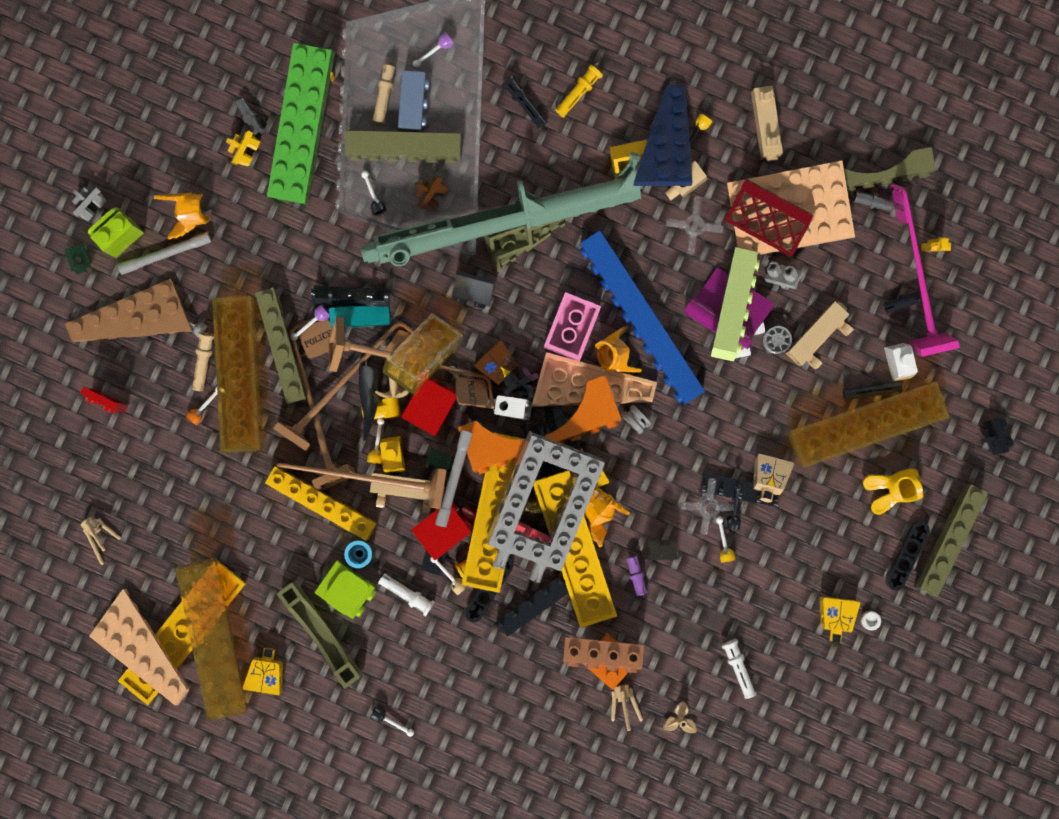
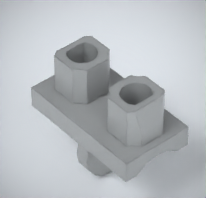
(82, 210)
(783, 275)

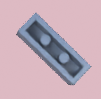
(413, 101)

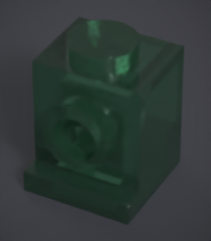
(77, 251)
(439, 460)

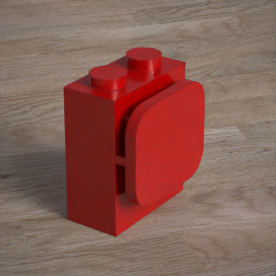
(430, 406)
(440, 539)

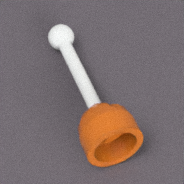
(195, 415)

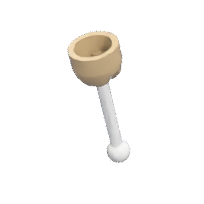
(456, 583)

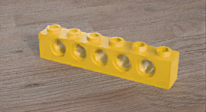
(321, 503)

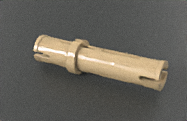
(385, 86)

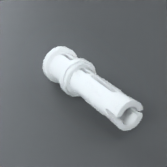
(414, 598)
(735, 660)

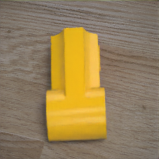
(388, 408)

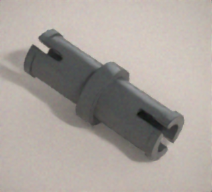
(250, 117)
(873, 201)

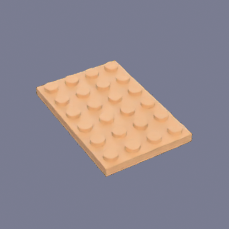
(815, 189)

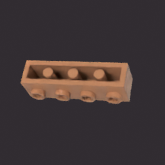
(603, 654)

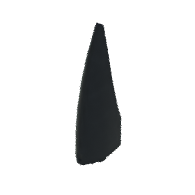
(369, 382)

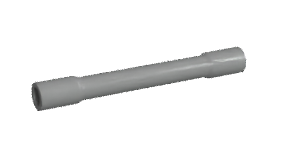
(194, 242)
(462, 447)

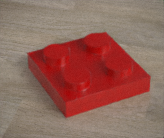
(108, 403)

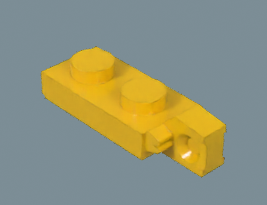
(940, 244)

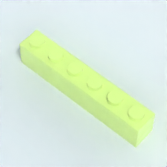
(734, 304)

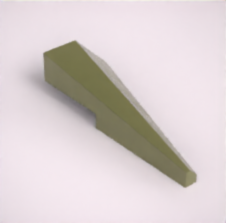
(510, 243)

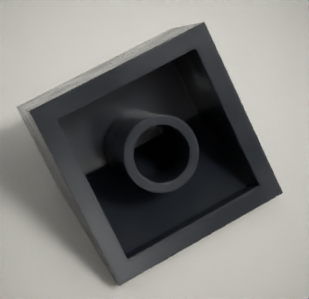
(473, 289)

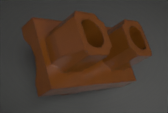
(426, 200)

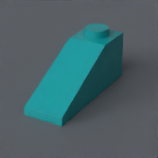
(361, 316)

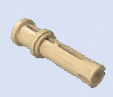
(203, 353)

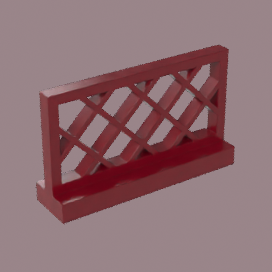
(776, 202)

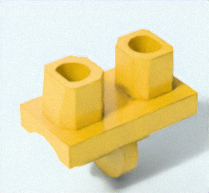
(247, 141)

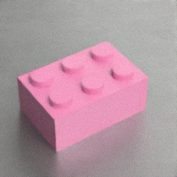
(572, 327)

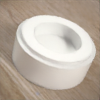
(870, 620)

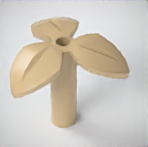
(395, 391)
(687, 725)

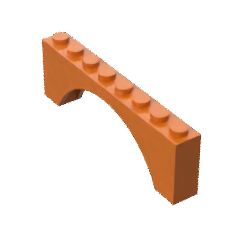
(595, 412)

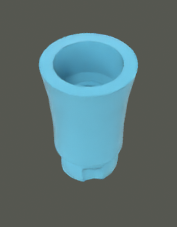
(351, 554)

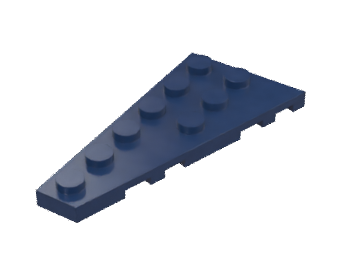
(667, 151)

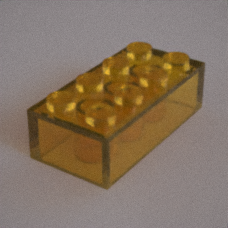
(422, 353)

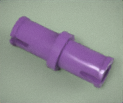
(636, 575)

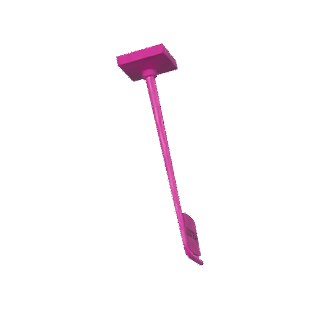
(934, 342)

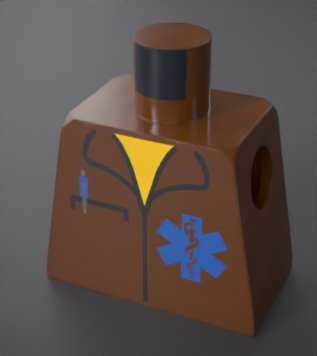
(497, 363)

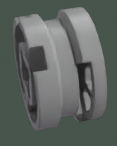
(777, 339)
(636, 419)

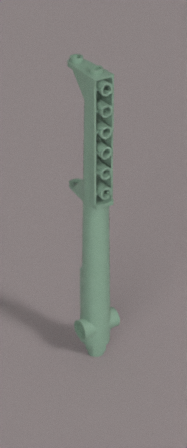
(531, 211)

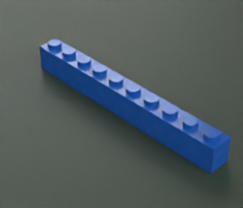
(641, 317)

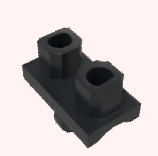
(522, 386)
(995, 436)

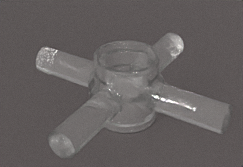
(694, 218)
(703, 502)

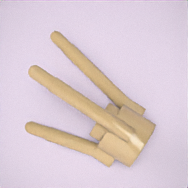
(91, 528)
(622, 693)

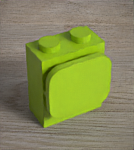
(115, 232)
(346, 590)

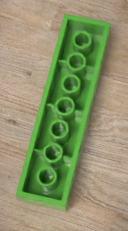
(300, 123)

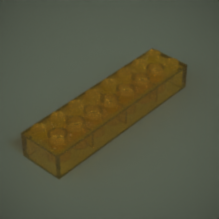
(237, 374)
(868, 424)
(212, 639)

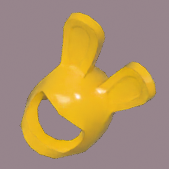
(903, 487)

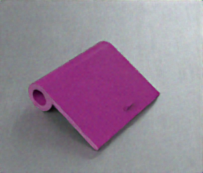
(708, 305)

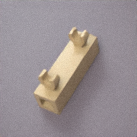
(767, 123)
(817, 334)
(383, 489)

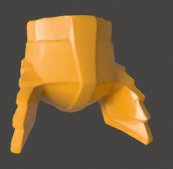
(186, 212)
(614, 353)
(599, 511)

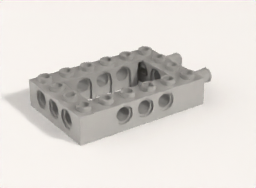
(502, 531)

